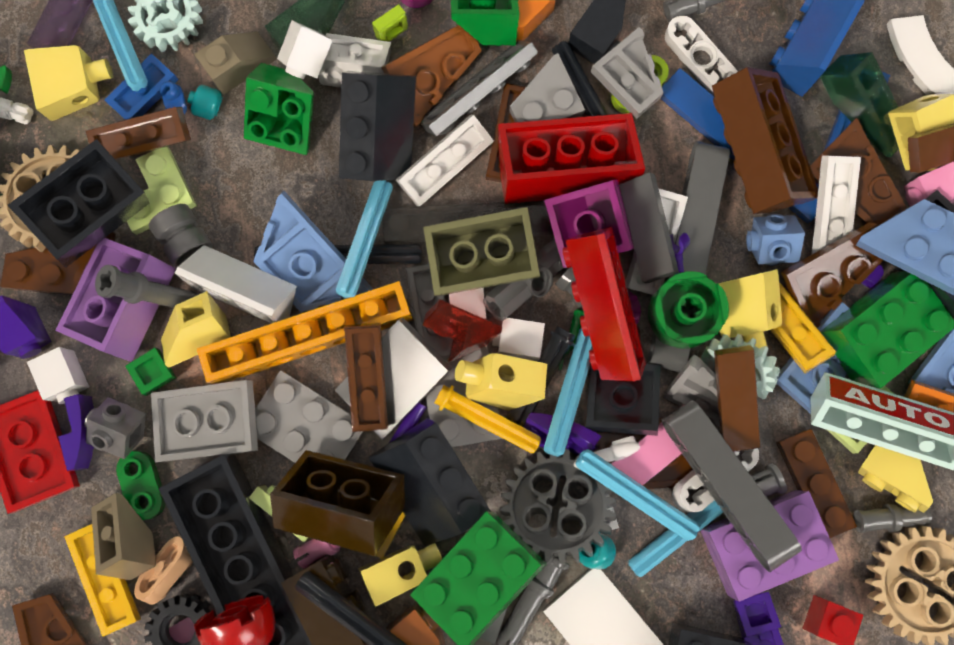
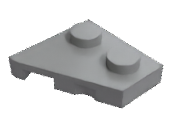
(630, 74)
(548, 95)
(698, 384)

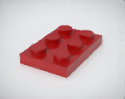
(31, 454)

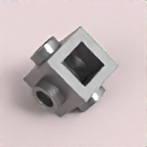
(115, 427)

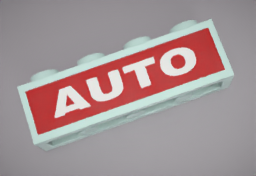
(884, 419)

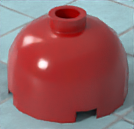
(242, 623)

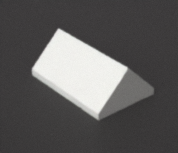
(238, 284)

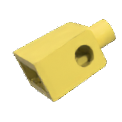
(64, 79)
(919, 117)
(753, 306)
(503, 380)
(383, 577)

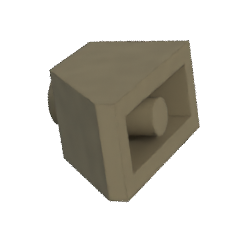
(233, 58)
(121, 539)

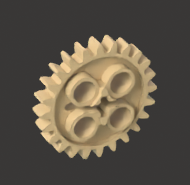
(20, 181)
(911, 613)

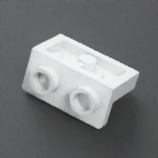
(352, 54)

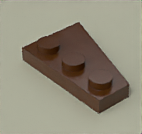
(829, 274)
(45, 623)

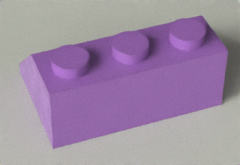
(111, 322)

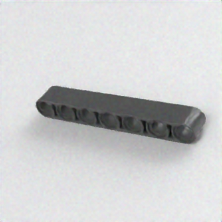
(704, 190)

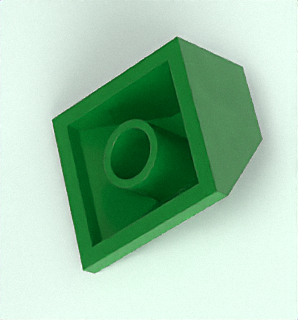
(488, 20)

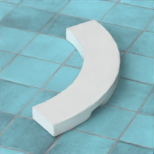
(920, 55)

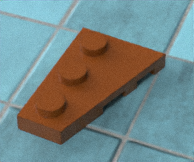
(436, 66)

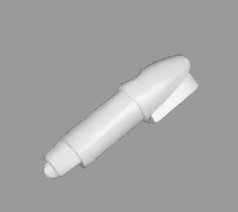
(618, 450)

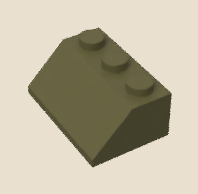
(481, 251)

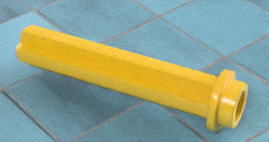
(487, 419)

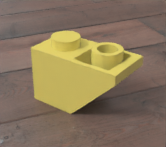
(192, 326)
(898, 475)

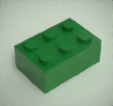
(888, 329)
(478, 579)

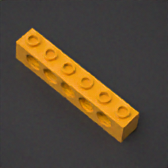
(301, 334)

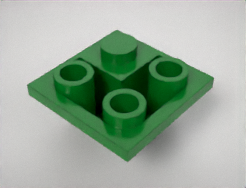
(278, 109)

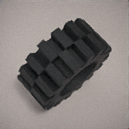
(167, 610)

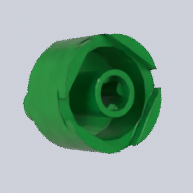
(696, 293)

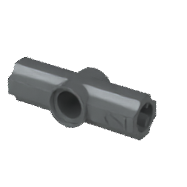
(510, 296)

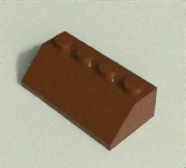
(764, 140)

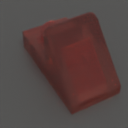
(466, 329)

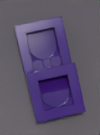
(579, 438)
(75, 450)
(758, 620)

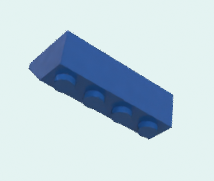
(813, 42)

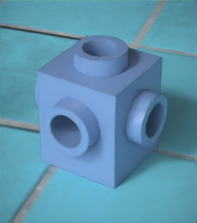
(775, 239)

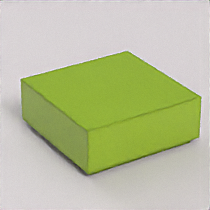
(390, 24)

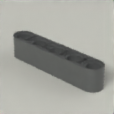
(731, 486)

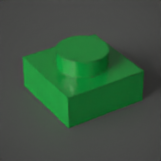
(150, 372)

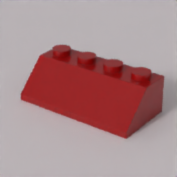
(566, 155)
(605, 304)

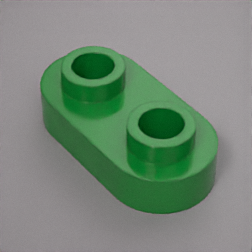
(143, 483)

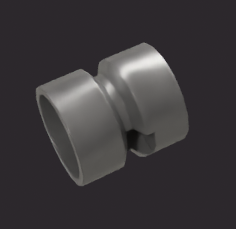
(179, 231)

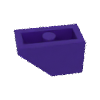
(21, 329)

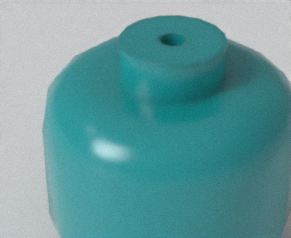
(205, 101)
(602, 556)

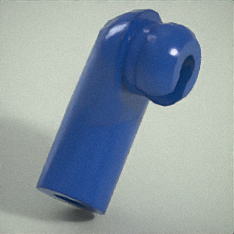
(173, 96)

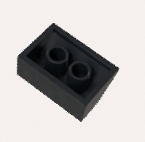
(376, 125)
(437, 488)

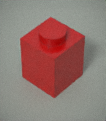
(832, 621)

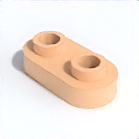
(170, 565)

